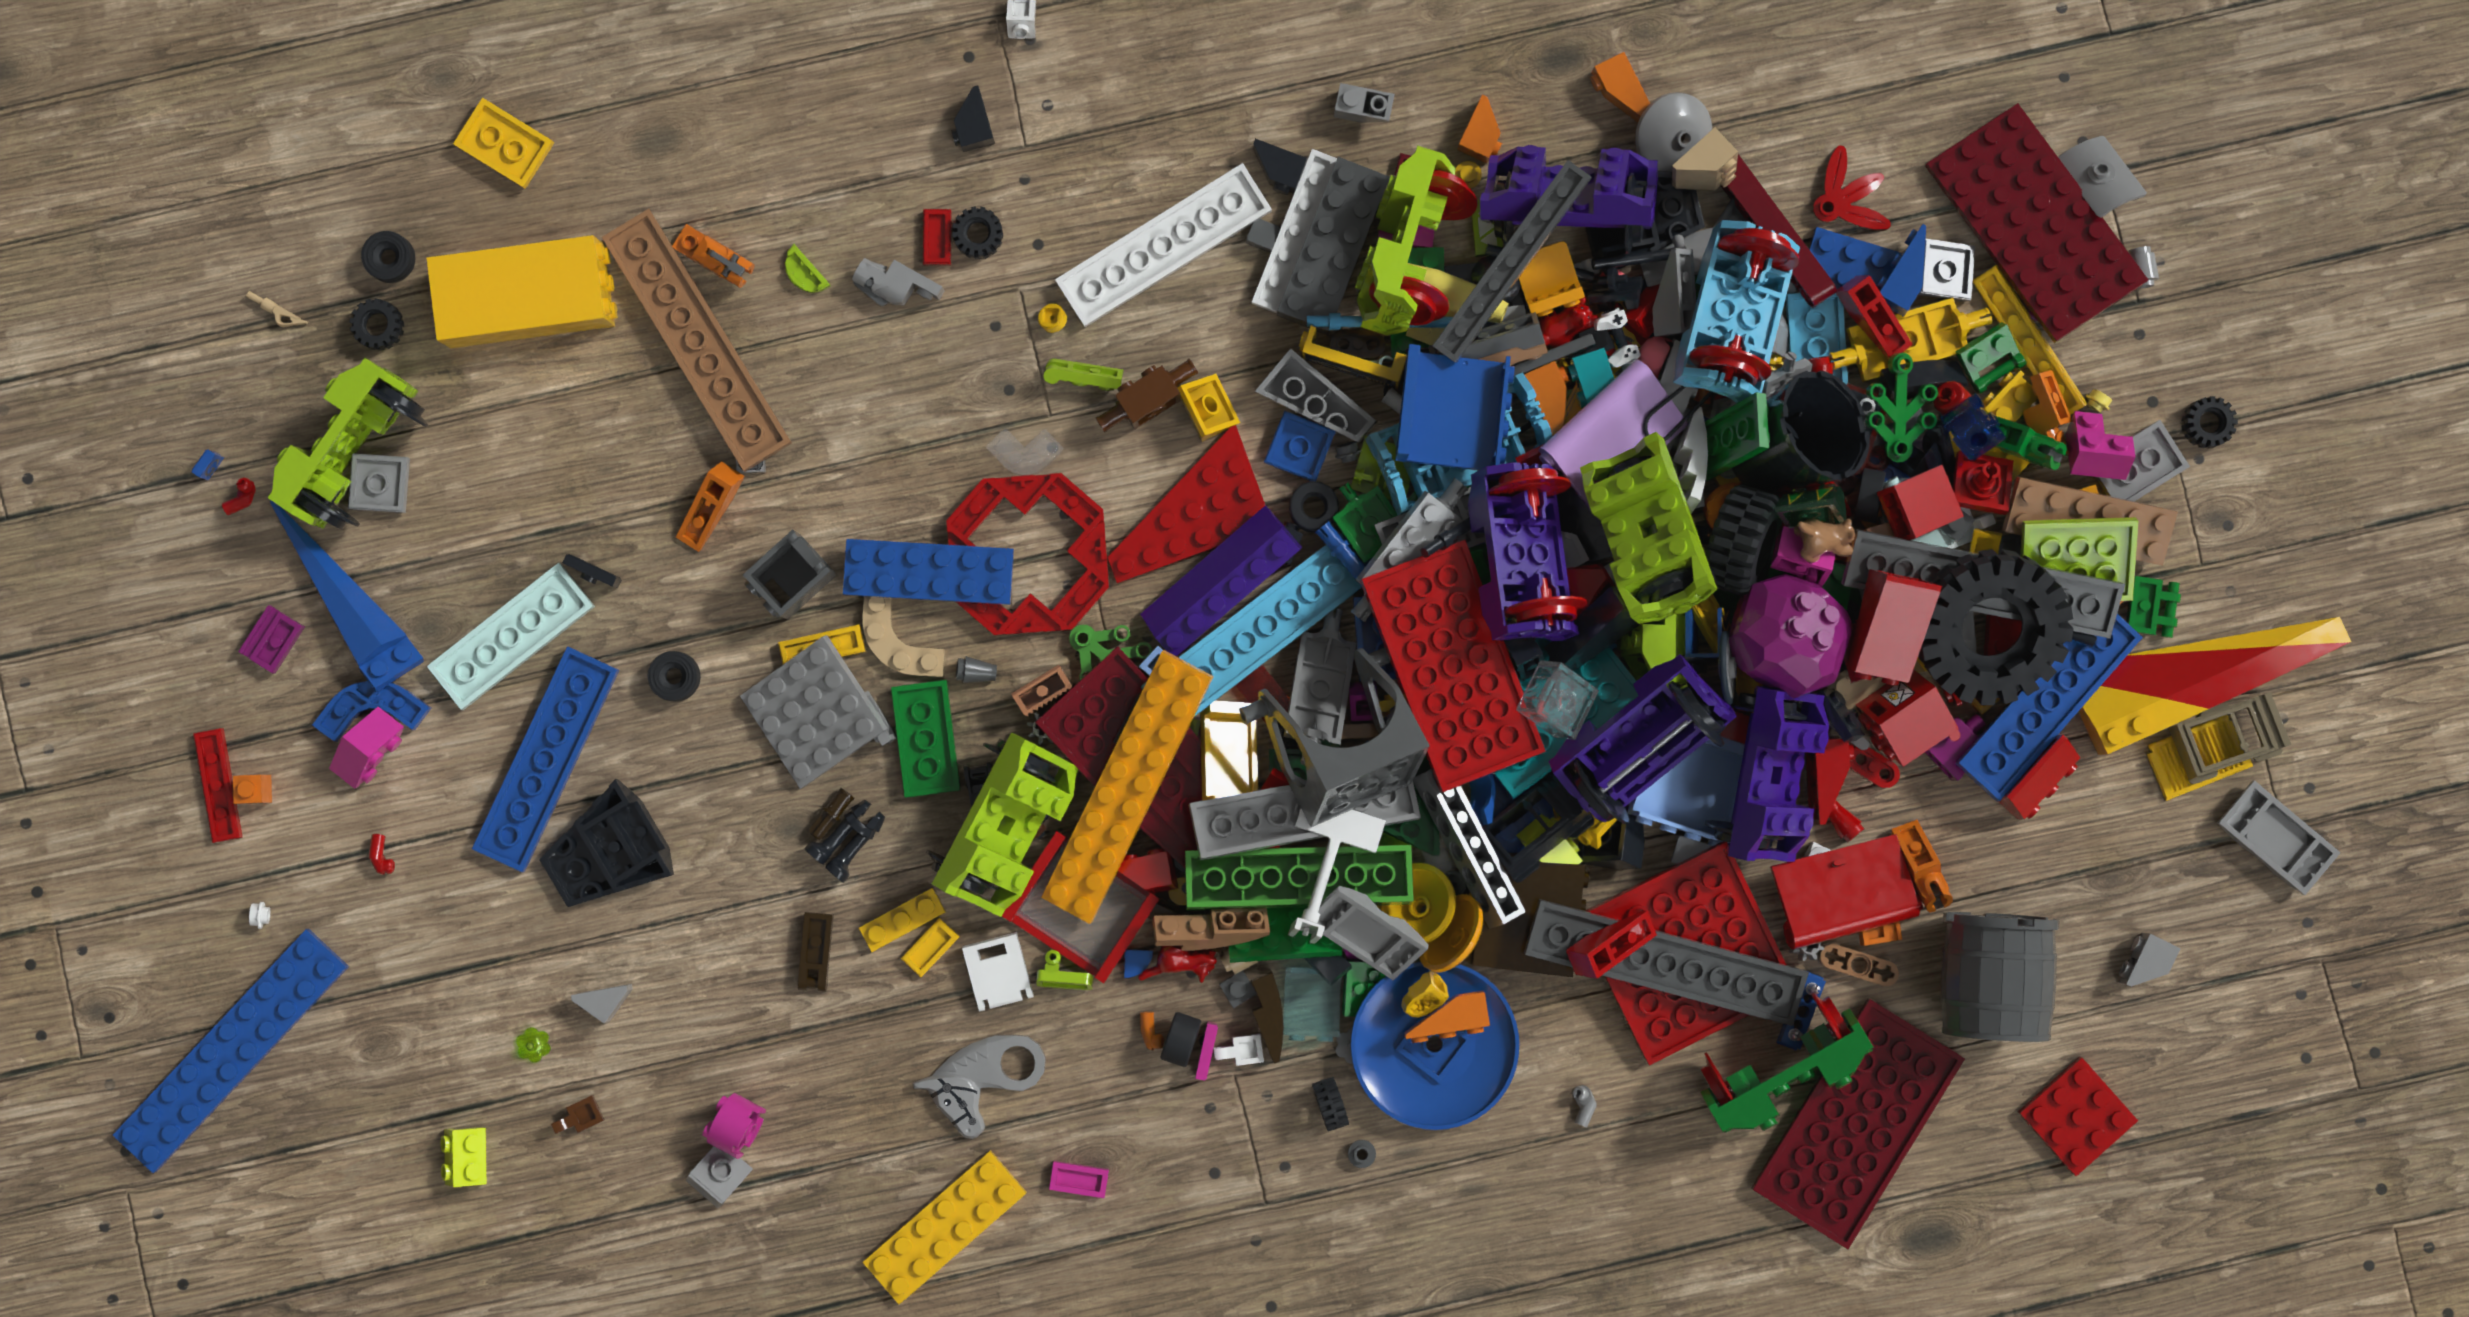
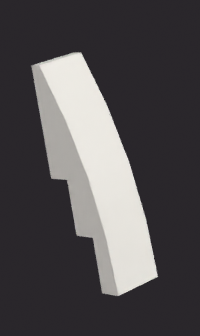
(1693, 456)

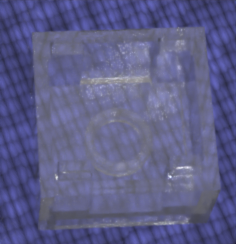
(1557, 700)

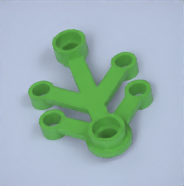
(1097, 649)

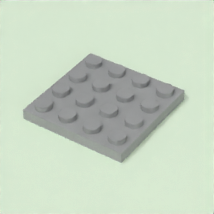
(813, 712)

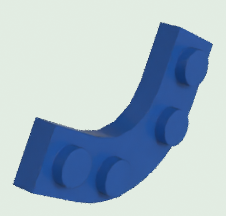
(362, 697)

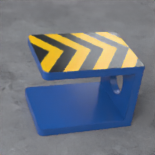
(1691, 633)

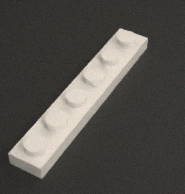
(1294, 231)

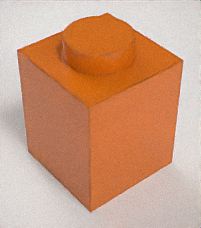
(252, 789)

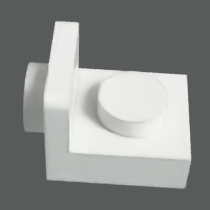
(1021, 19)

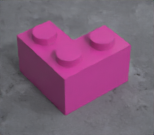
(2094, 451)
(1788, 559)
(365, 747)

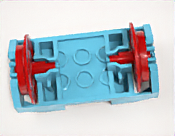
(1736, 310)

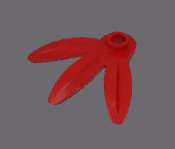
(1842, 198)

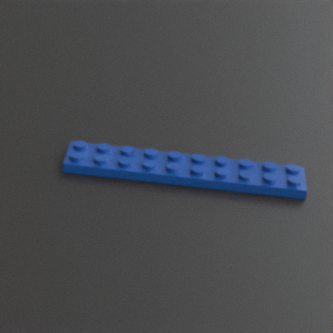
(230, 1051)

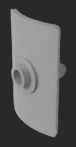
(2101, 175)
(1697, 241)

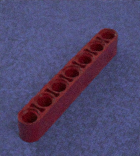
(1760, 209)

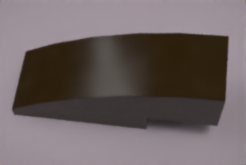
(1270, 1014)

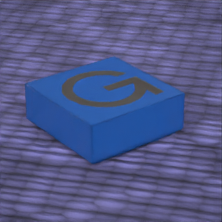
(207, 464)

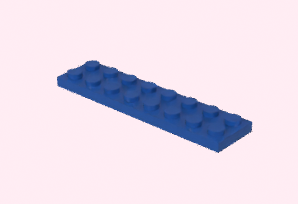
(2034, 721)
(545, 759)

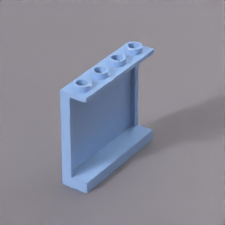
(1694, 792)

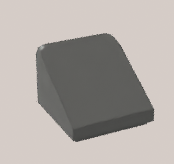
(1263, 235)

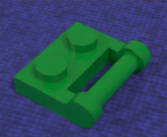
(1987, 350)

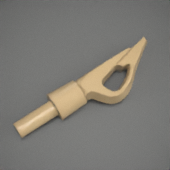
(271, 307)

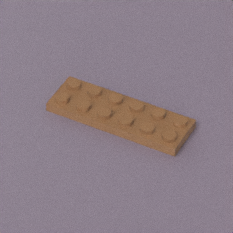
(2050, 501)

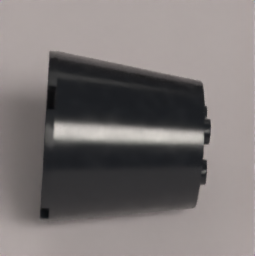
(1813, 436)

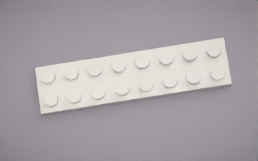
(1163, 245)

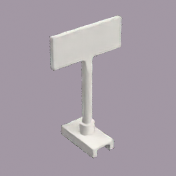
(1349, 828)

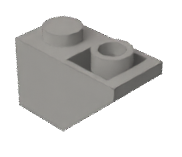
(1363, 104)
(2149, 960)

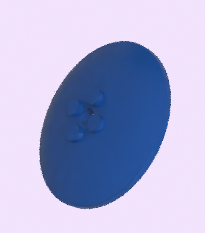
(1428, 1086)

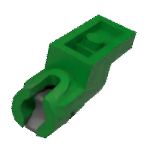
(2029, 445)

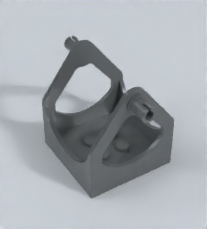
(1353, 775)

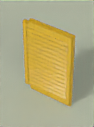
(2215, 742)

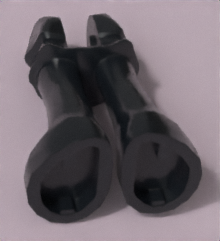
(839, 865)

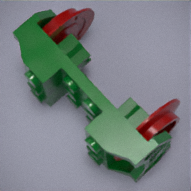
(1833, 1059)

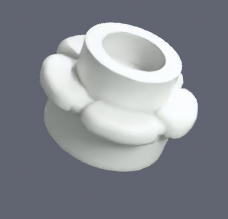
(259, 915)

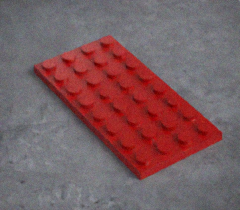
(1451, 667)

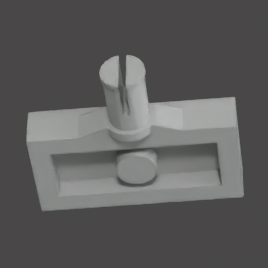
(1785, 373)

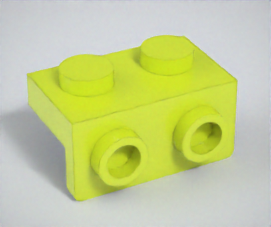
(464, 1157)

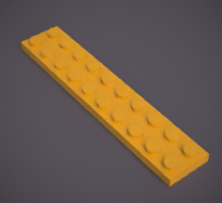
(1127, 786)

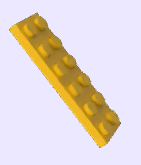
(944, 1227)

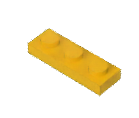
(902, 919)

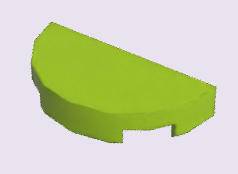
(803, 273)

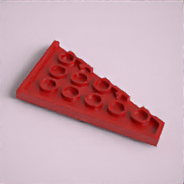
(1195, 514)

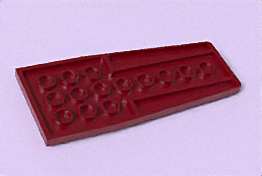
(1084, 730)

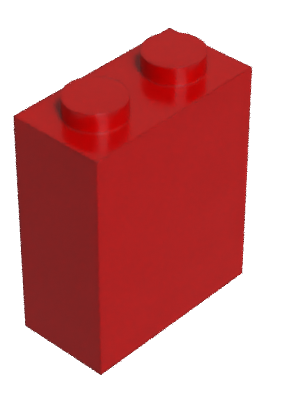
(1920, 504)

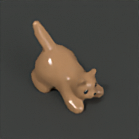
(1823, 538)

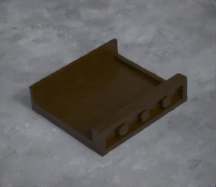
(1505, 944)

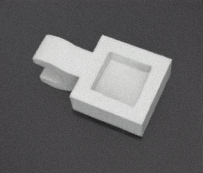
(1245, 1050)

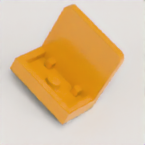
(1551, 280)

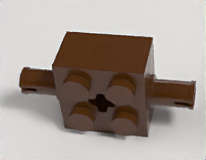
(1147, 396)

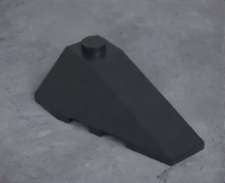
(1620, 846)

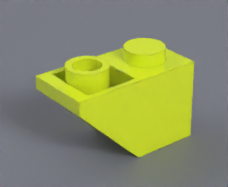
(1563, 853)

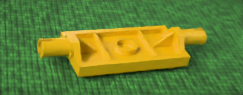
(1933, 330)

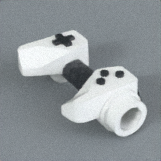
(1615, 320)

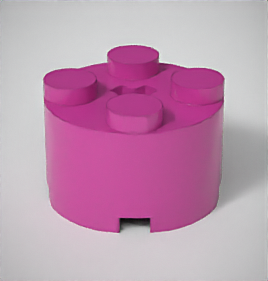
(734, 1124)

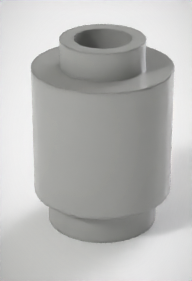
(2147, 262)

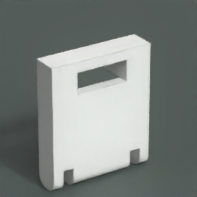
(999, 976)

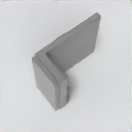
(718, 1176)

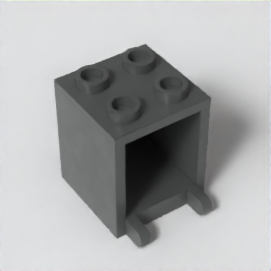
(795, 569)

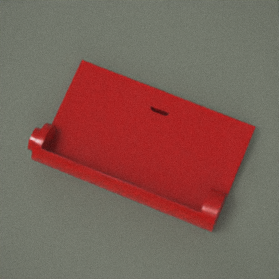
(1860, 895)

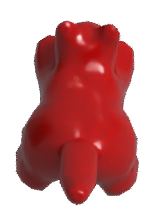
(1563, 326)
(1174, 960)

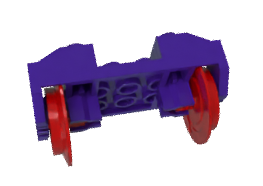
(1523, 552)

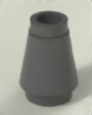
(973, 670)

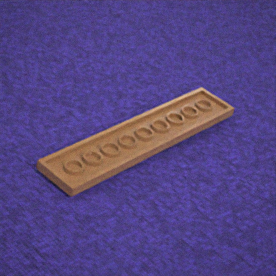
(696, 340)

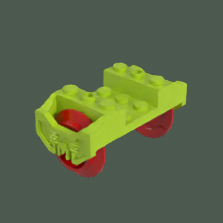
(1390, 289)

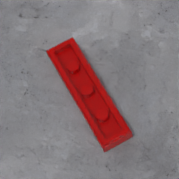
(217, 785)

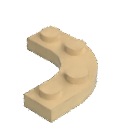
(891, 650)

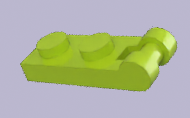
(1083, 374)

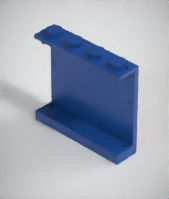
(1453, 411)

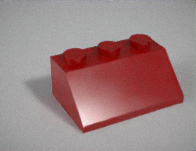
(2041, 778)

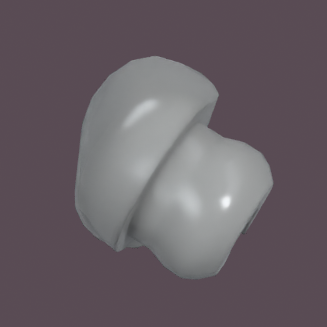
(1586, 1103)

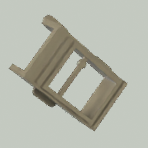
(2267, 726)

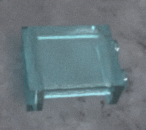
(1310, 1005)

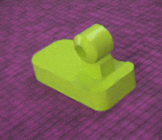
(1053, 978)

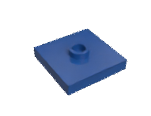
(1299, 446)

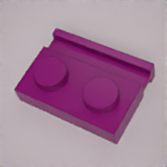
(271, 639)

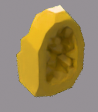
(1425, 995)

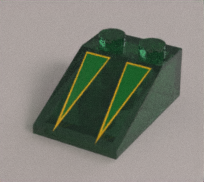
(1821, 504)

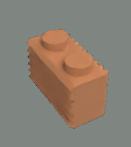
(1042, 691)

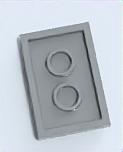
(2155, 463)

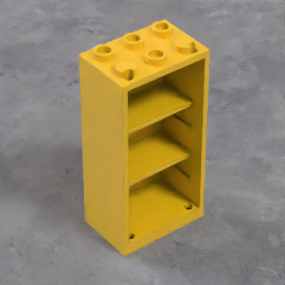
(521, 291)

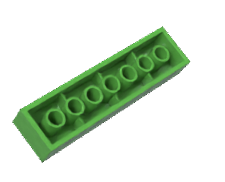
(1289, 875)

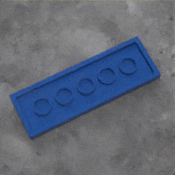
(928, 571)

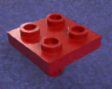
(1983, 483)

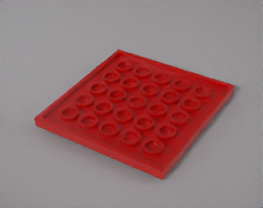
(1701, 902)

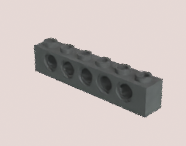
(1470, 850)

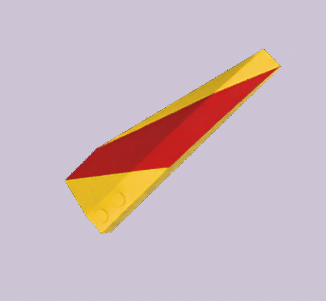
(2180, 681)

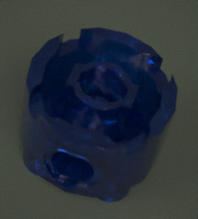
(1973, 428)

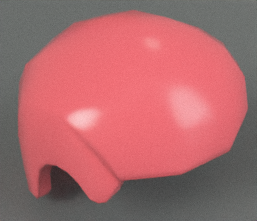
(1654, 353)

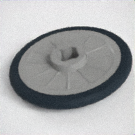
(1727, 669)

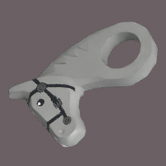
(960, 1078)

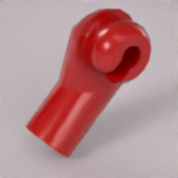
(243, 499)
(377, 857)

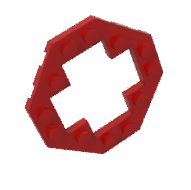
(1088, 549)

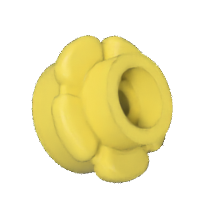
(2098, 401)

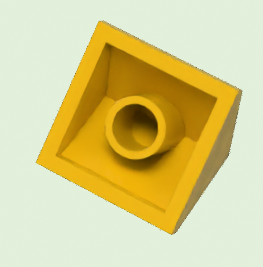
(1208, 406)

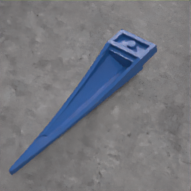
(370, 634)

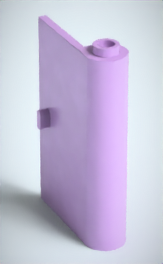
(1611, 424)

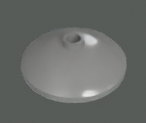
(1664, 124)

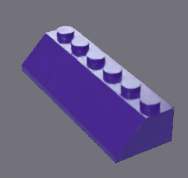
(1220, 581)

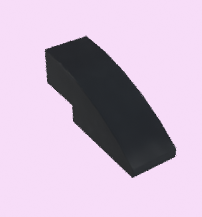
(1924, 372)

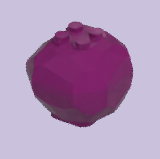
(1790, 635)

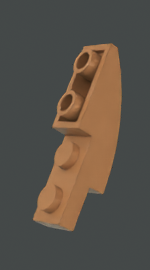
(1211, 931)

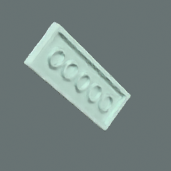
(510, 636)

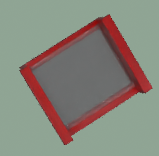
(1090, 946)

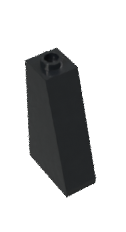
(1598, 628)

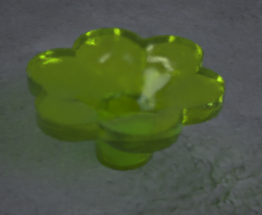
(540, 1044)

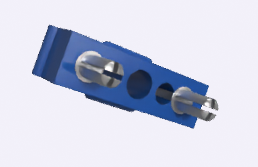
(1788, 1034)

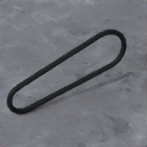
(1645, 425)

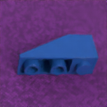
(1907, 277)

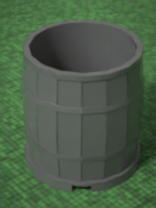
(1998, 976)

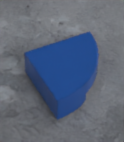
(1136, 962)

